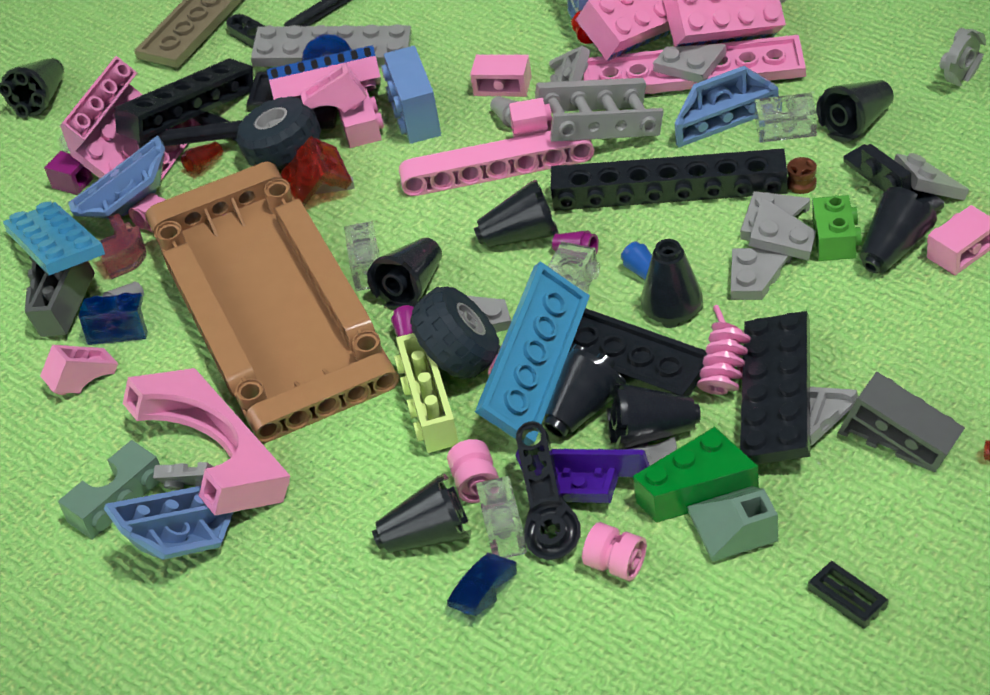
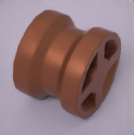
(801, 175)

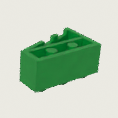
(693, 474)

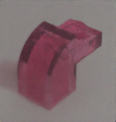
(124, 249)

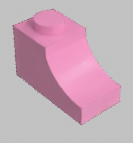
(335, 89)
(73, 367)

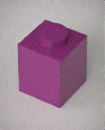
(67, 174)

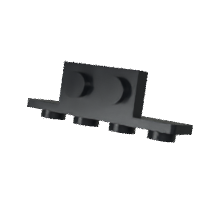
(886, 172)

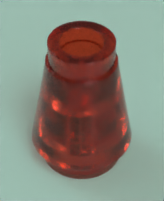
(201, 157)

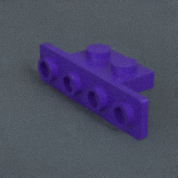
(592, 473)

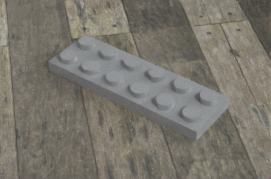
(286, 44)

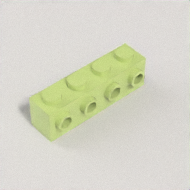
(428, 395)

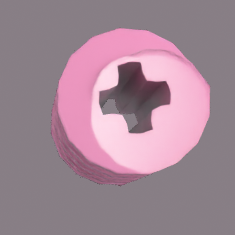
(722, 359)

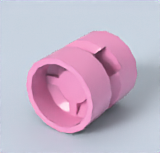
(470, 464)
(608, 549)

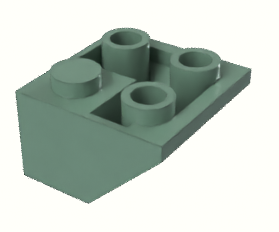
(735, 522)

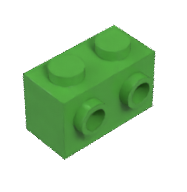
(835, 227)

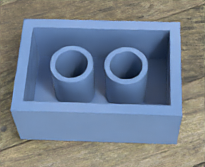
(411, 95)

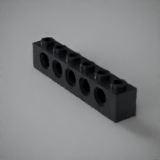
(183, 99)

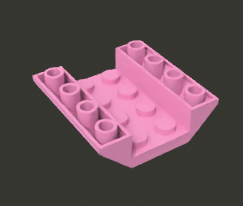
(92, 126)

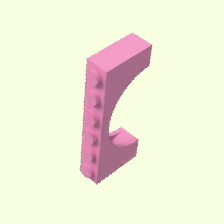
(184, 397)

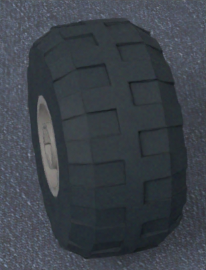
(276, 131)
(454, 332)

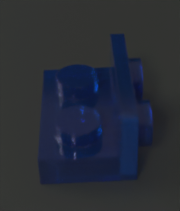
(113, 318)

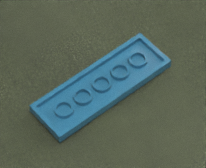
(53, 237)
(533, 352)

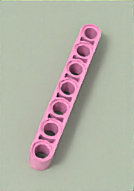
(490, 162)

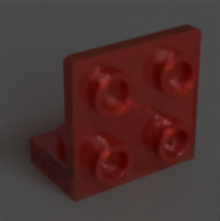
(312, 166)

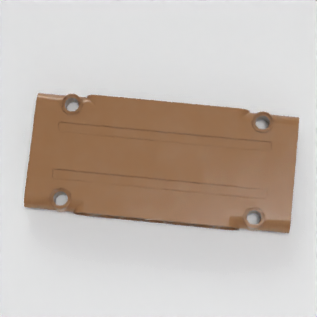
(270, 301)

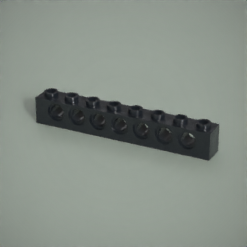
(668, 179)

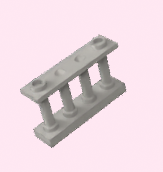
(599, 95)

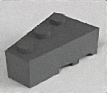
(56, 298)
(901, 422)

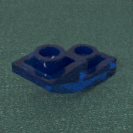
(479, 584)

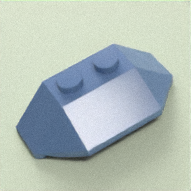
(721, 104)
(123, 185)
(169, 523)

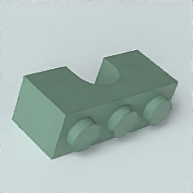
(133, 476)

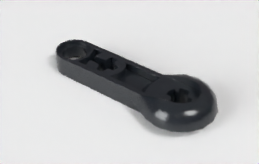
(545, 500)

